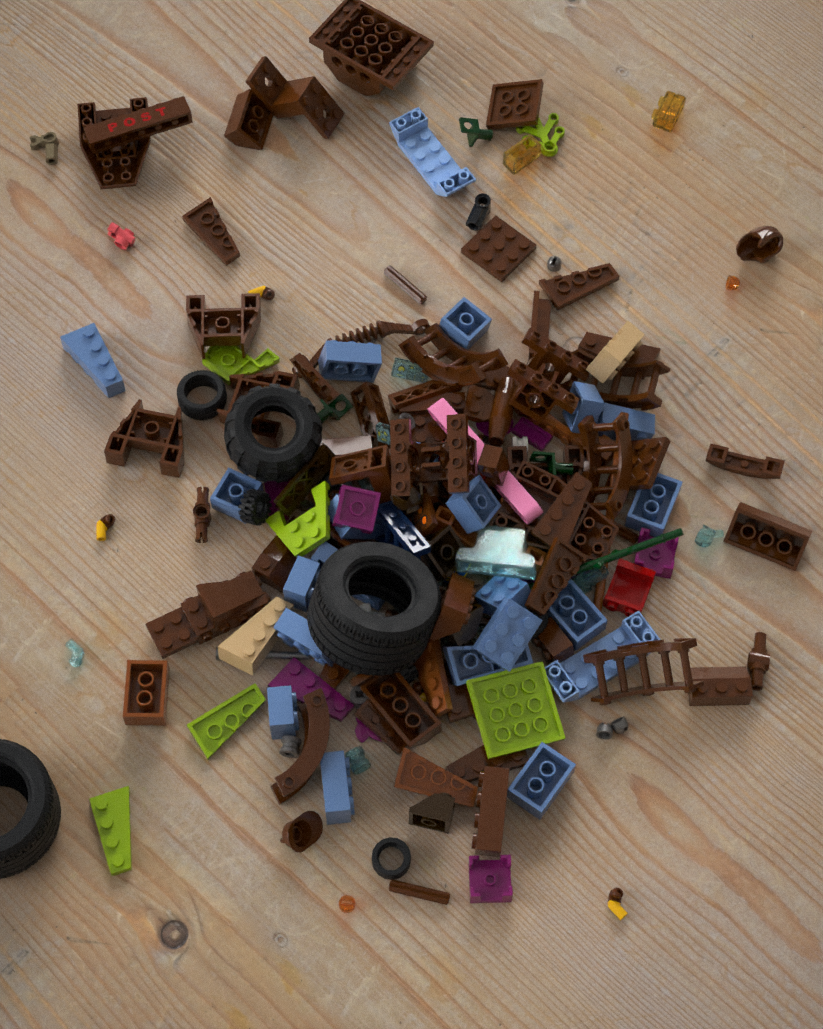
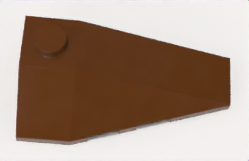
(275, 563)

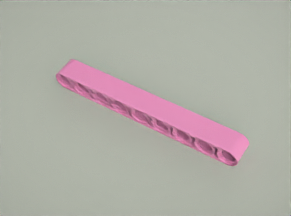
(511, 490)

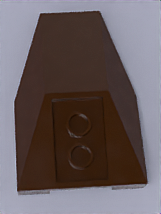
(119, 165)

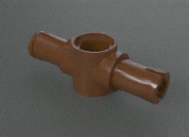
(202, 506)
(758, 661)

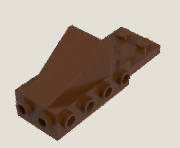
(210, 614)

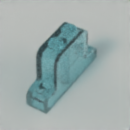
(498, 553)

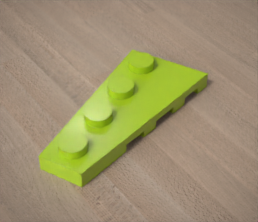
(221, 722)
(114, 827)

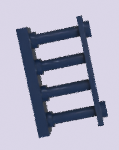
(400, 531)

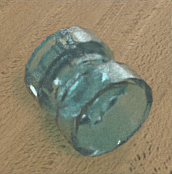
(357, 760)

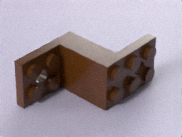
(295, 97)
(377, 466)

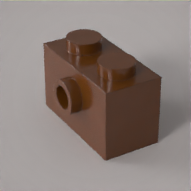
(493, 465)
(554, 643)

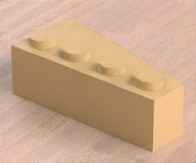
(615, 352)
(254, 639)

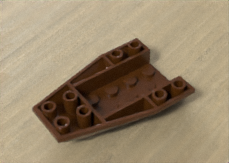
(592, 532)

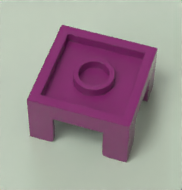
(356, 508)
(659, 557)
(490, 880)

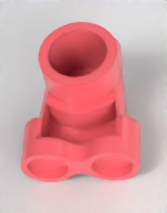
(122, 237)

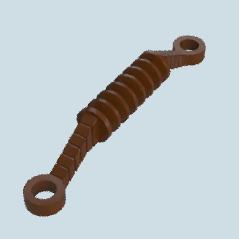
(382, 328)

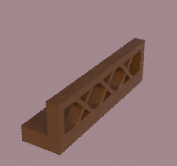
(540, 317)
(419, 393)
(376, 409)

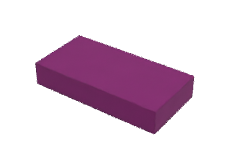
(536, 436)

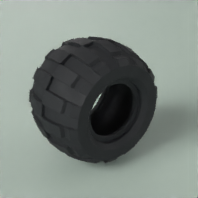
(266, 462)

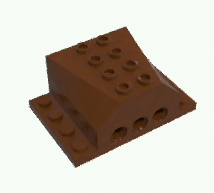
(368, 47)

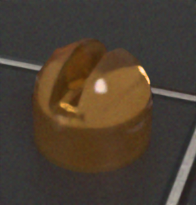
(732, 282)
(346, 907)

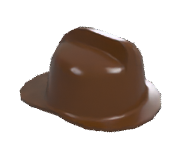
(302, 831)

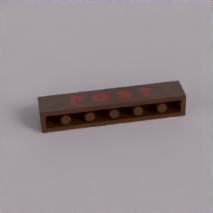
(138, 124)

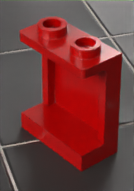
(629, 588)

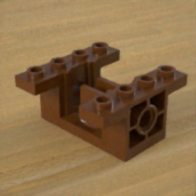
(541, 377)
(415, 462)

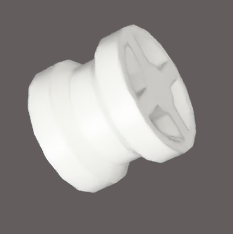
(520, 442)

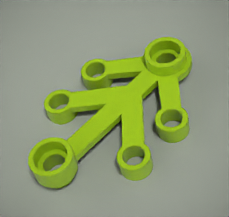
(542, 133)

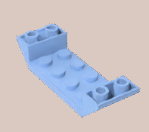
(428, 154)
(575, 679)

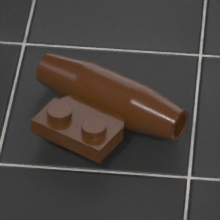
(495, 408)

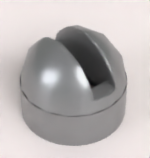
(557, 266)
(620, 725)
(604, 731)

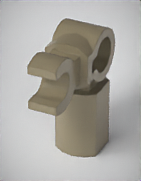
(49, 142)

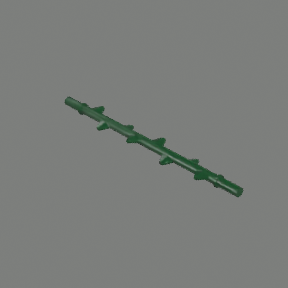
(617, 554)

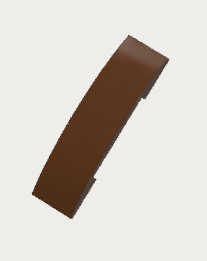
(744, 465)

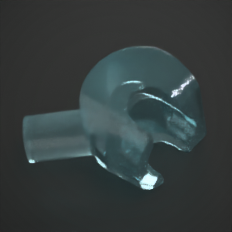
(706, 535)

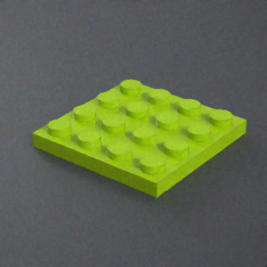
(515, 710)

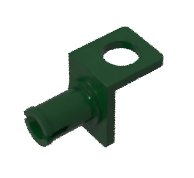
(474, 132)
(330, 410)
(553, 467)

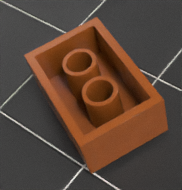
(146, 692)

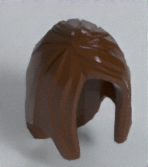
(760, 244)

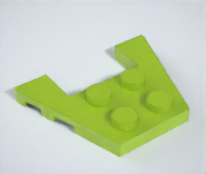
(229, 361)
(308, 529)

